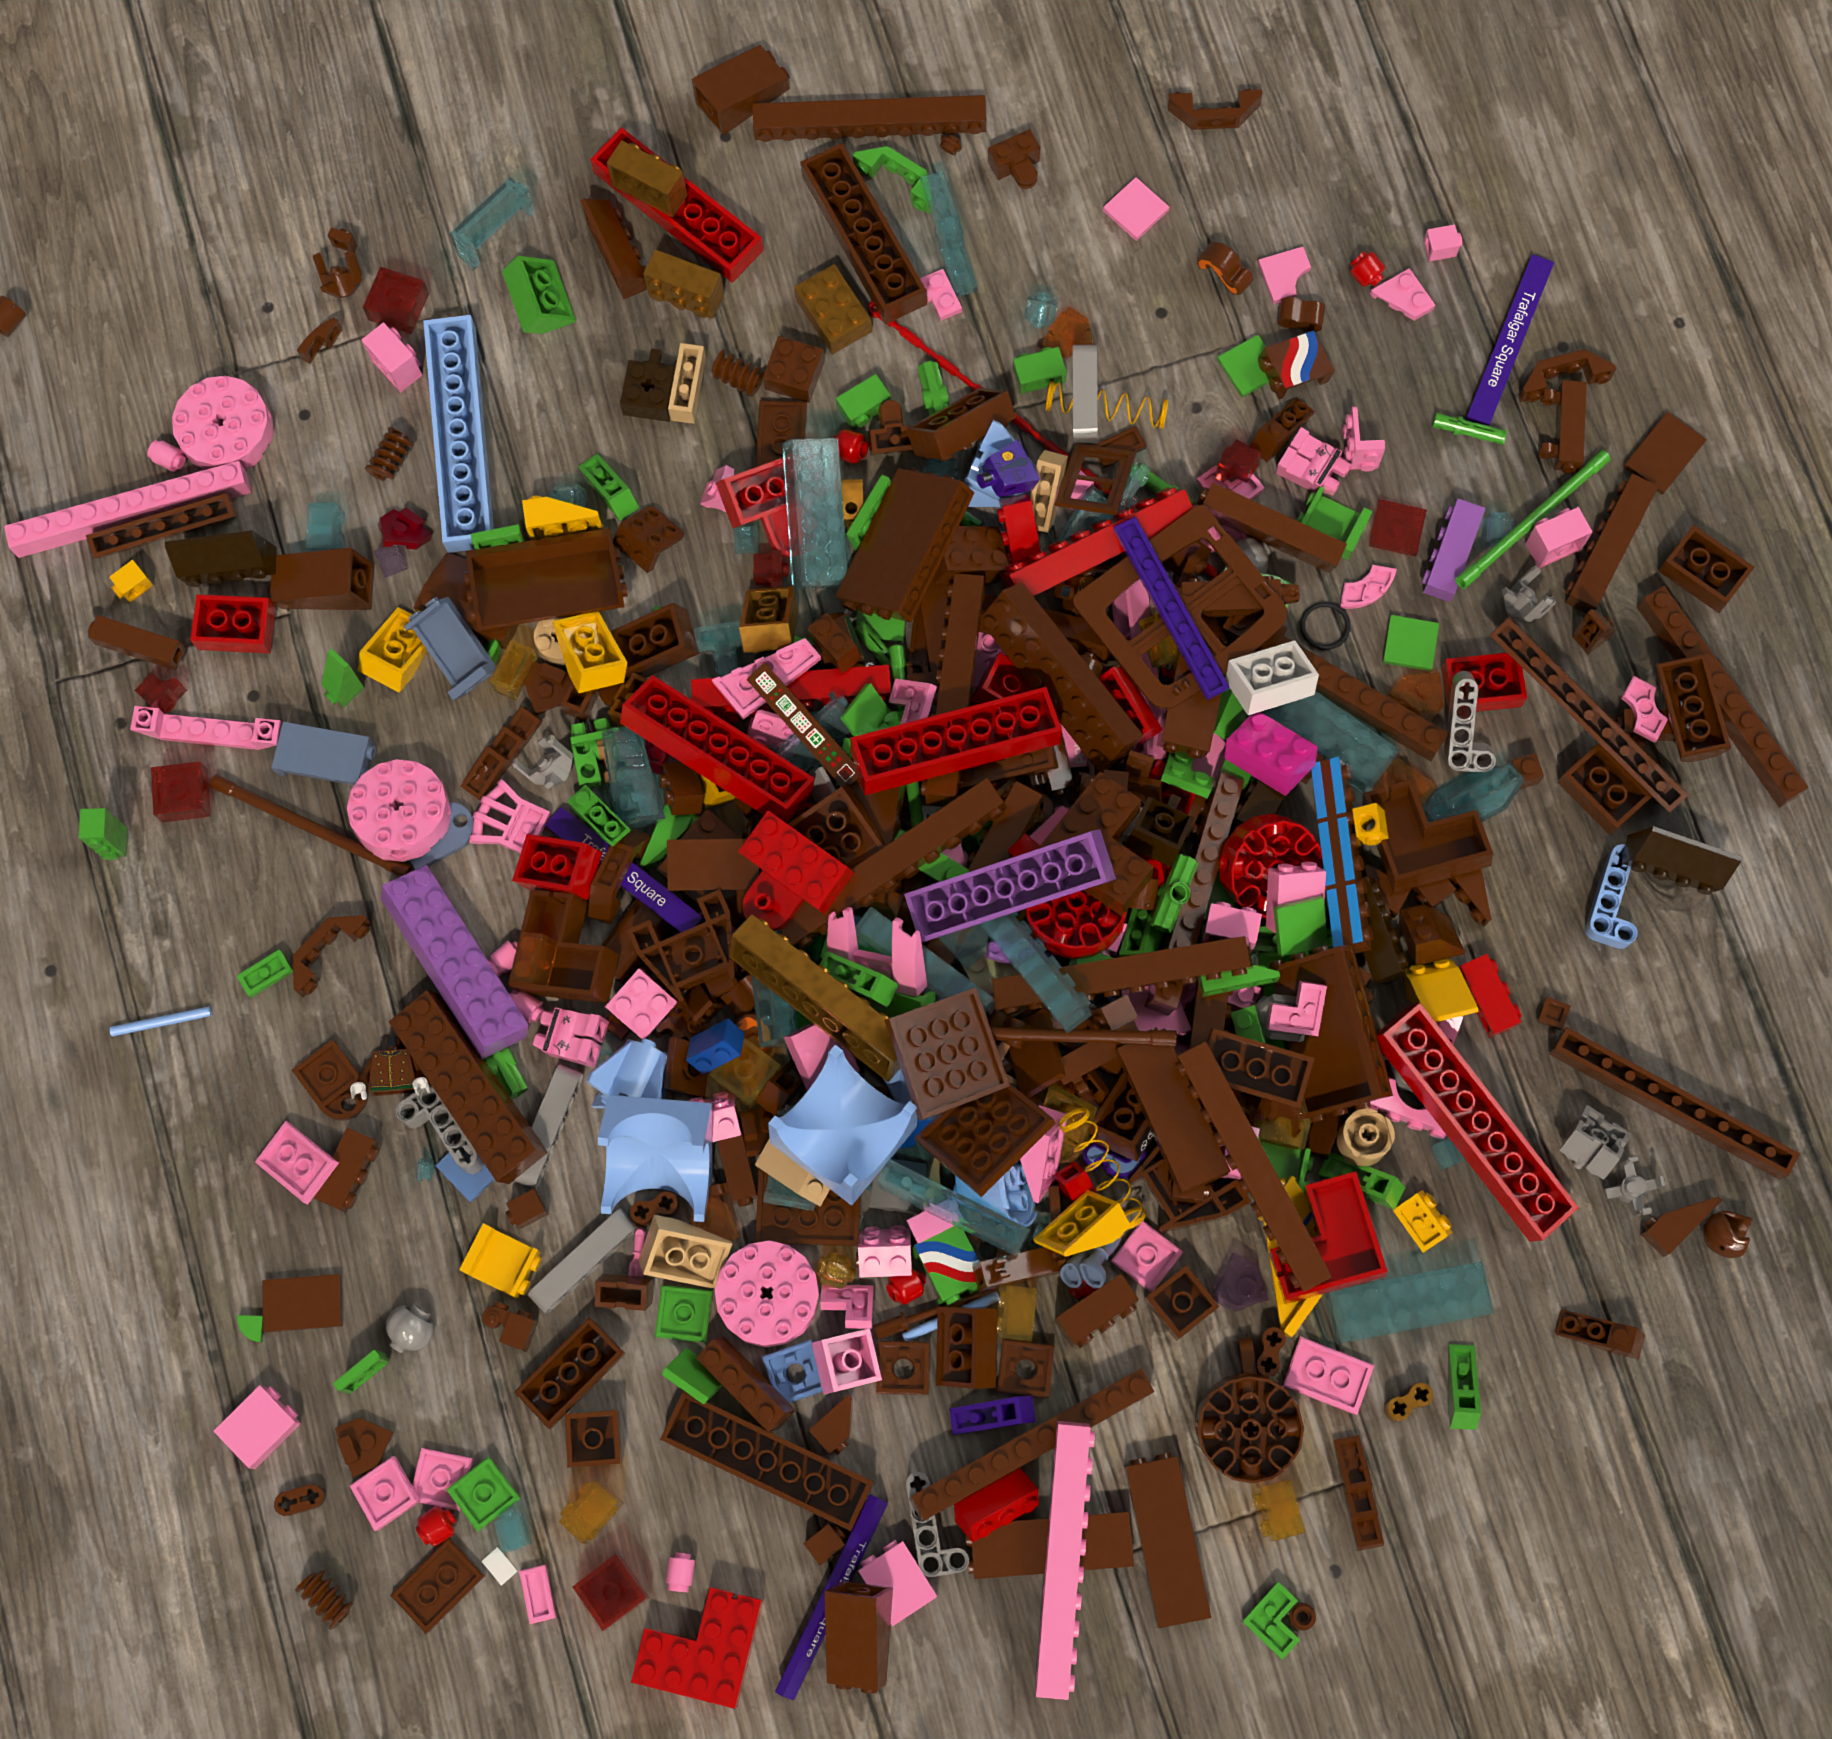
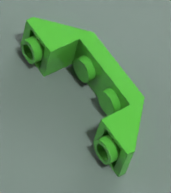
(870, 161)

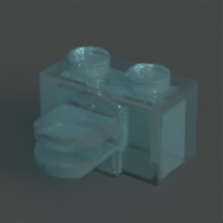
(722, 642)

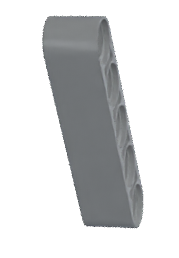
(551, 1119)
(583, 1261)

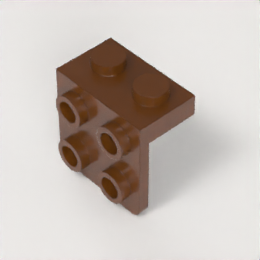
(646, 536)
(1189, 562)

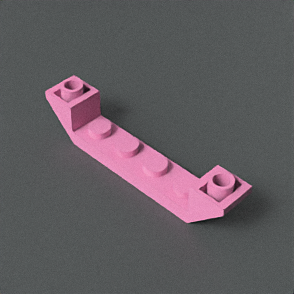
(206, 731)

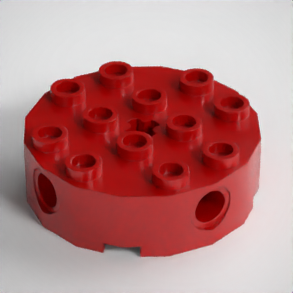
(1261, 845)
(1072, 929)

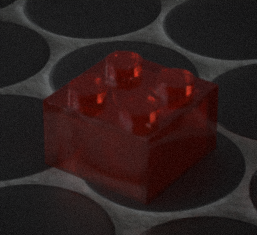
(611, 1592)

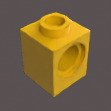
(130, 581)
(1363, 817)

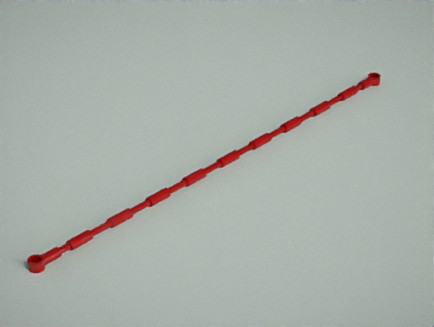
(1018, 421)

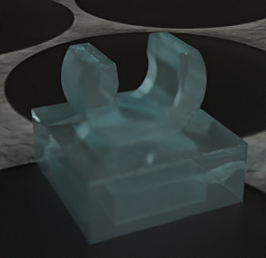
(746, 540)

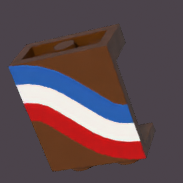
(1295, 363)

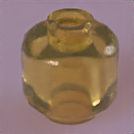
(835, 1270)

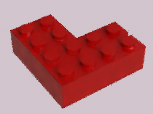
(1343, 1240)
(705, 1667)

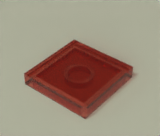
(1397, 527)

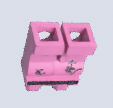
(1312, 463)
(565, 1033)

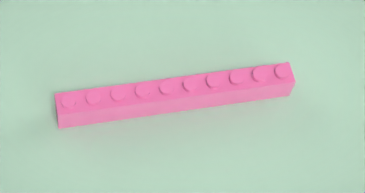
(78, 521)
(1063, 1560)

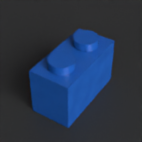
(715, 1046)

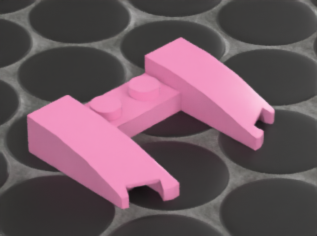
(907, 960)

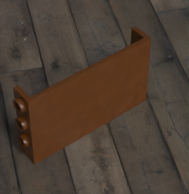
(904, 544)
(544, 579)
(1346, 1051)

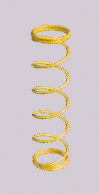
(1051, 390)
(1135, 1221)

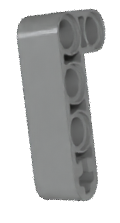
(1085, 394)
(1466, 721)
(446, 1131)
(930, 1524)

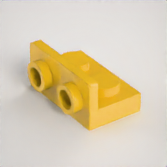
(1423, 1220)

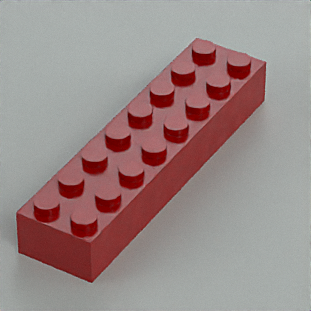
(699, 221)
(1095, 545)
(810, 688)
(955, 740)
(716, 750)

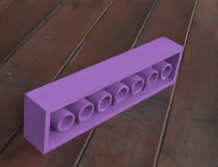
(1010, 885)
(454, 962)

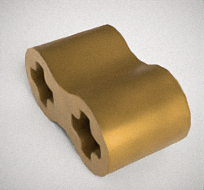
(1408, 1402)

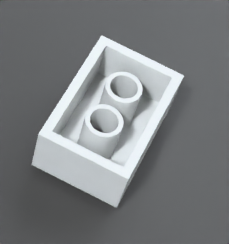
(1271, 677)

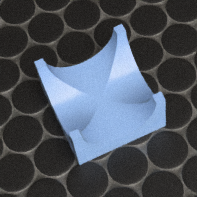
(843, 1129)
(657, 1147)

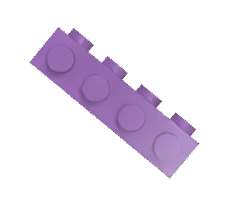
(1454, 549)

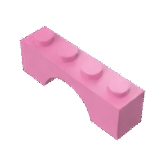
(1398, 1111)

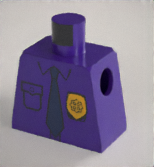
(1009, 471)

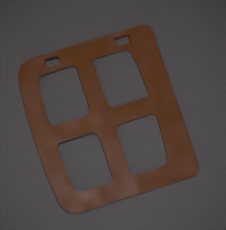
(1188, 529)

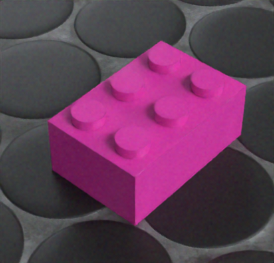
(1271, 752)

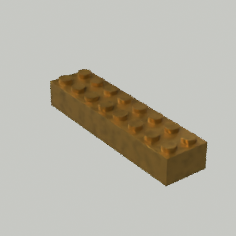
(815, 994)

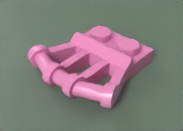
(524, 819)

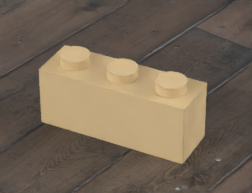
(687, 383)
(1051, 472)

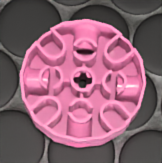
(222, 423)
(399, 810)
(764, 1320)

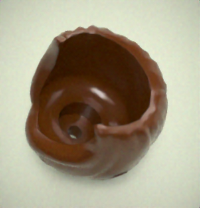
(1726, 1233)

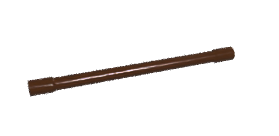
(232, 789)
(1153, 1037)

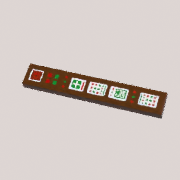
(804, 725)

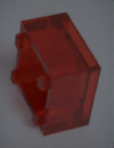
(396, 300)
(180, 792)

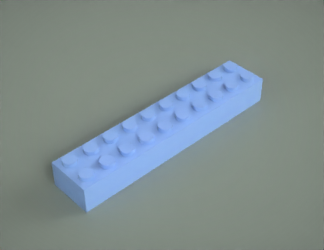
(458, 430)

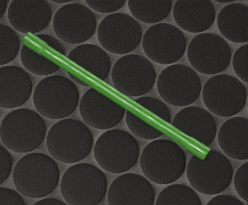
(1473, 571)
(898, 666)

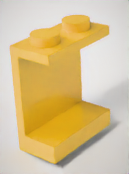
(501, 1261)

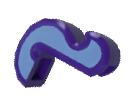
(1128, 1167)

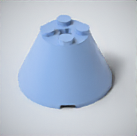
(1007, 1197)

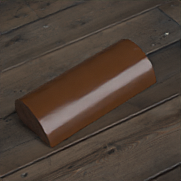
(1693, 708)
(620, 942)
(569, 1373)

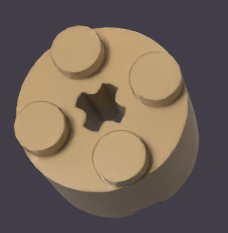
(546, 643)
(1372, 1125)

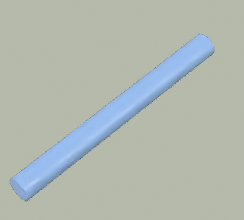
(160, 1021)
(932, 1324)

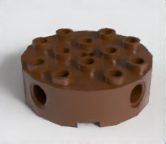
(1268, 1446)

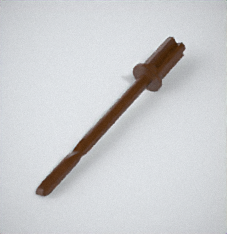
(901, 1322)

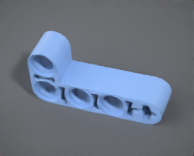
(1613, 894)

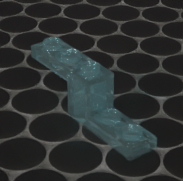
(949, 233)
(1077, 522)

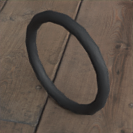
(1333, 606)

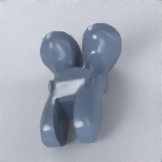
(1088, 1266)

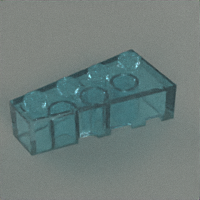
(631, 778)

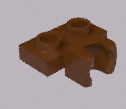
(680, 1024)

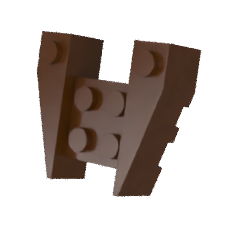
(692, 954)
(1185, 1214)

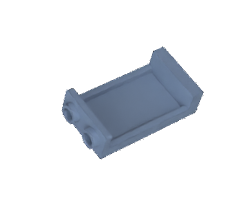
(452, 646)
(322, 753)

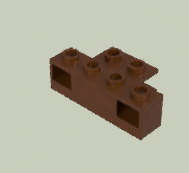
(1010, 768)

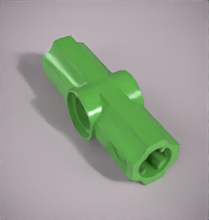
(933, 391)
(1168, 906)
(505, 1069)

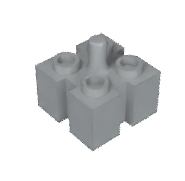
(1594, 1142)

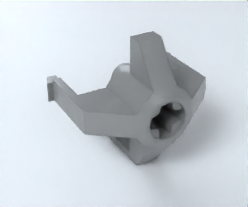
(1521, 600)
(552, 768)
(1262, 1008)
(1633, 1187)

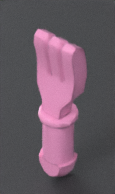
(634, 1267)

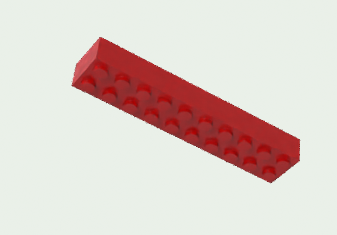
(1475, 1123)

